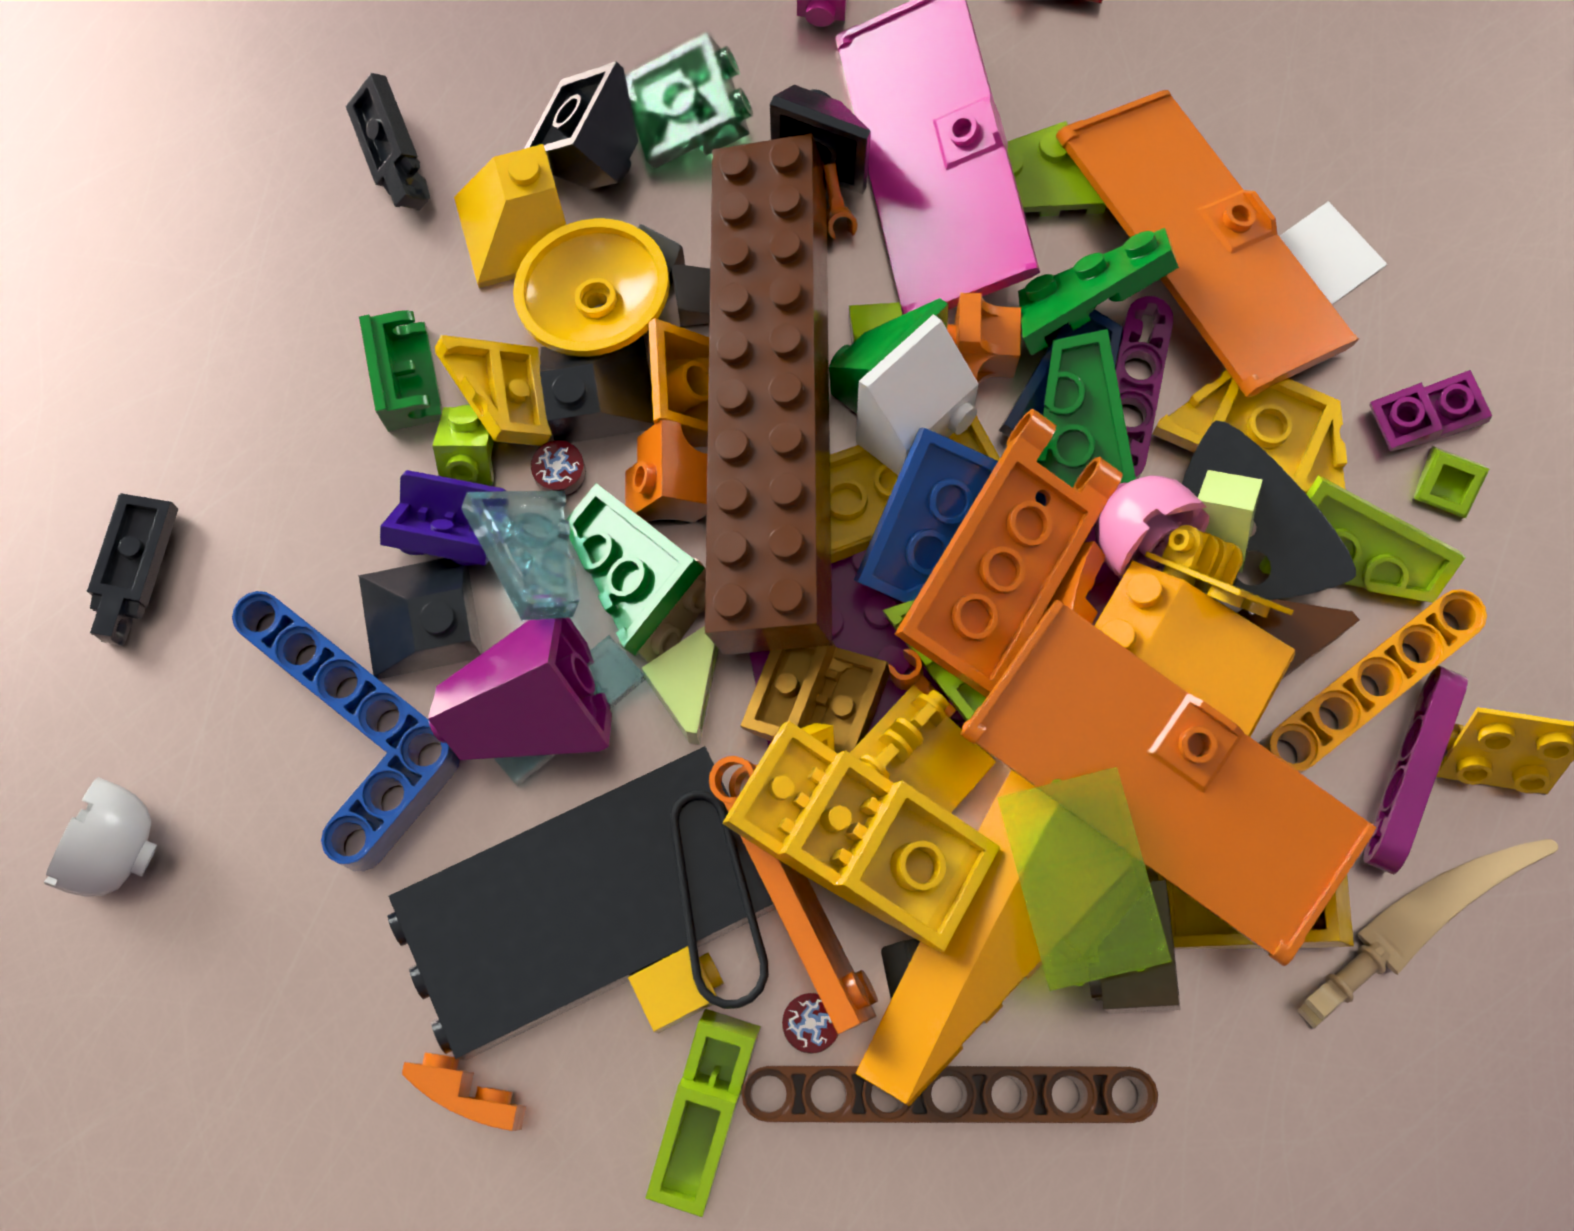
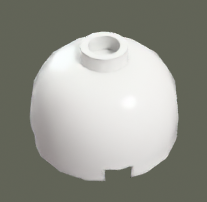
(102, 843)

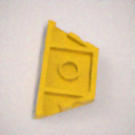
(1286, 420)

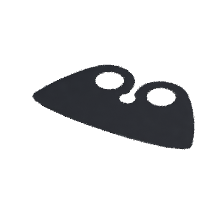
(1290, 528)

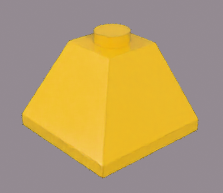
(508, 212)

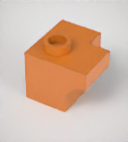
(987, 336)
(668, 476)

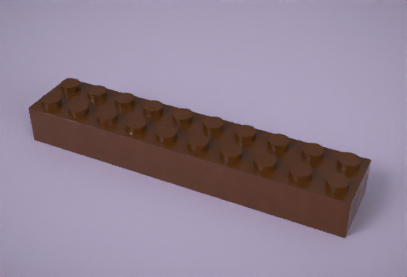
(768, 400)

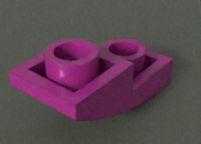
(1430, 412)

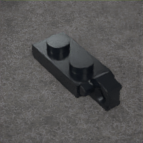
(387, 143)
(129, 564)

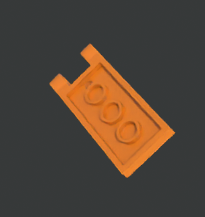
(1006, 560)
(842, 991)

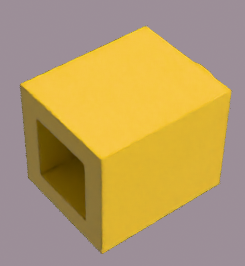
(669, 991)

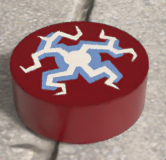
(558, 467)
(808, 1024)

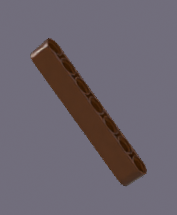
(977, 1105)

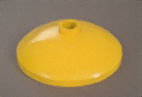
(587, 267)

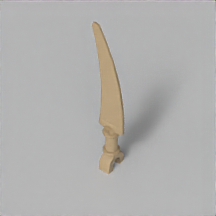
(1415, 918)

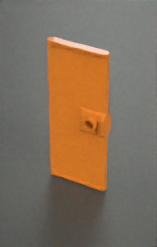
(1233, 268)
(1202, 794)

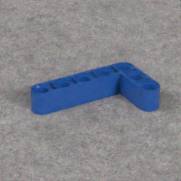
(361, 709)

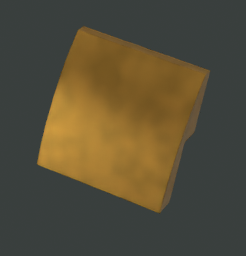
(817, 687)

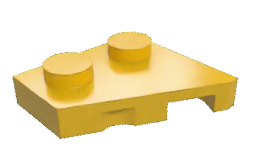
(500, 386)

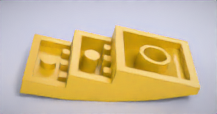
(863, 836)

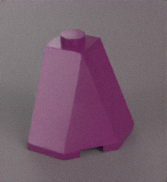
(524, 697)

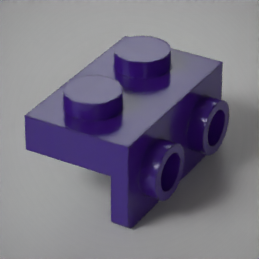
(432, 519)

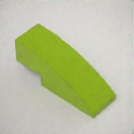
(702, 1112)

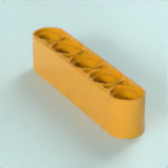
(1388, 668)

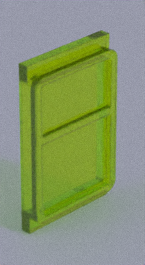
(1084, 879)

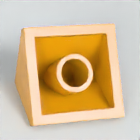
(680, 379)

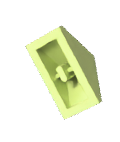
(1230, 507)
(684, 681)

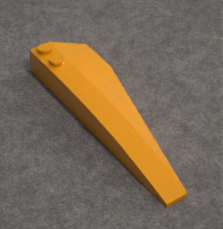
(994, 946)

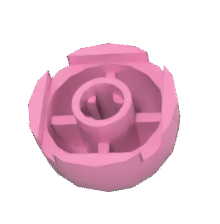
(1142, 518)

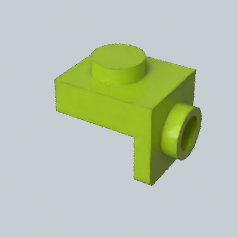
(463, 446)

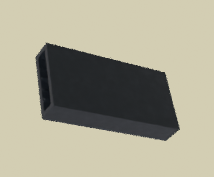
(570, 908)

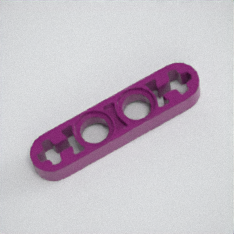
(1138, 392)
(1415, 770)

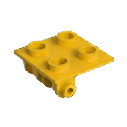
(1211, 567)
(924, 749)
(1509, 751)

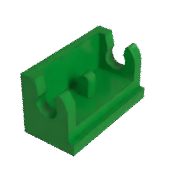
(401, 370)

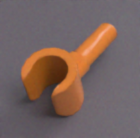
(836, 203)
(915, 678)

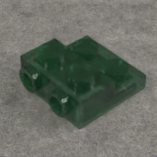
(688, 101)

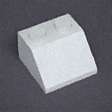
(915, 388)

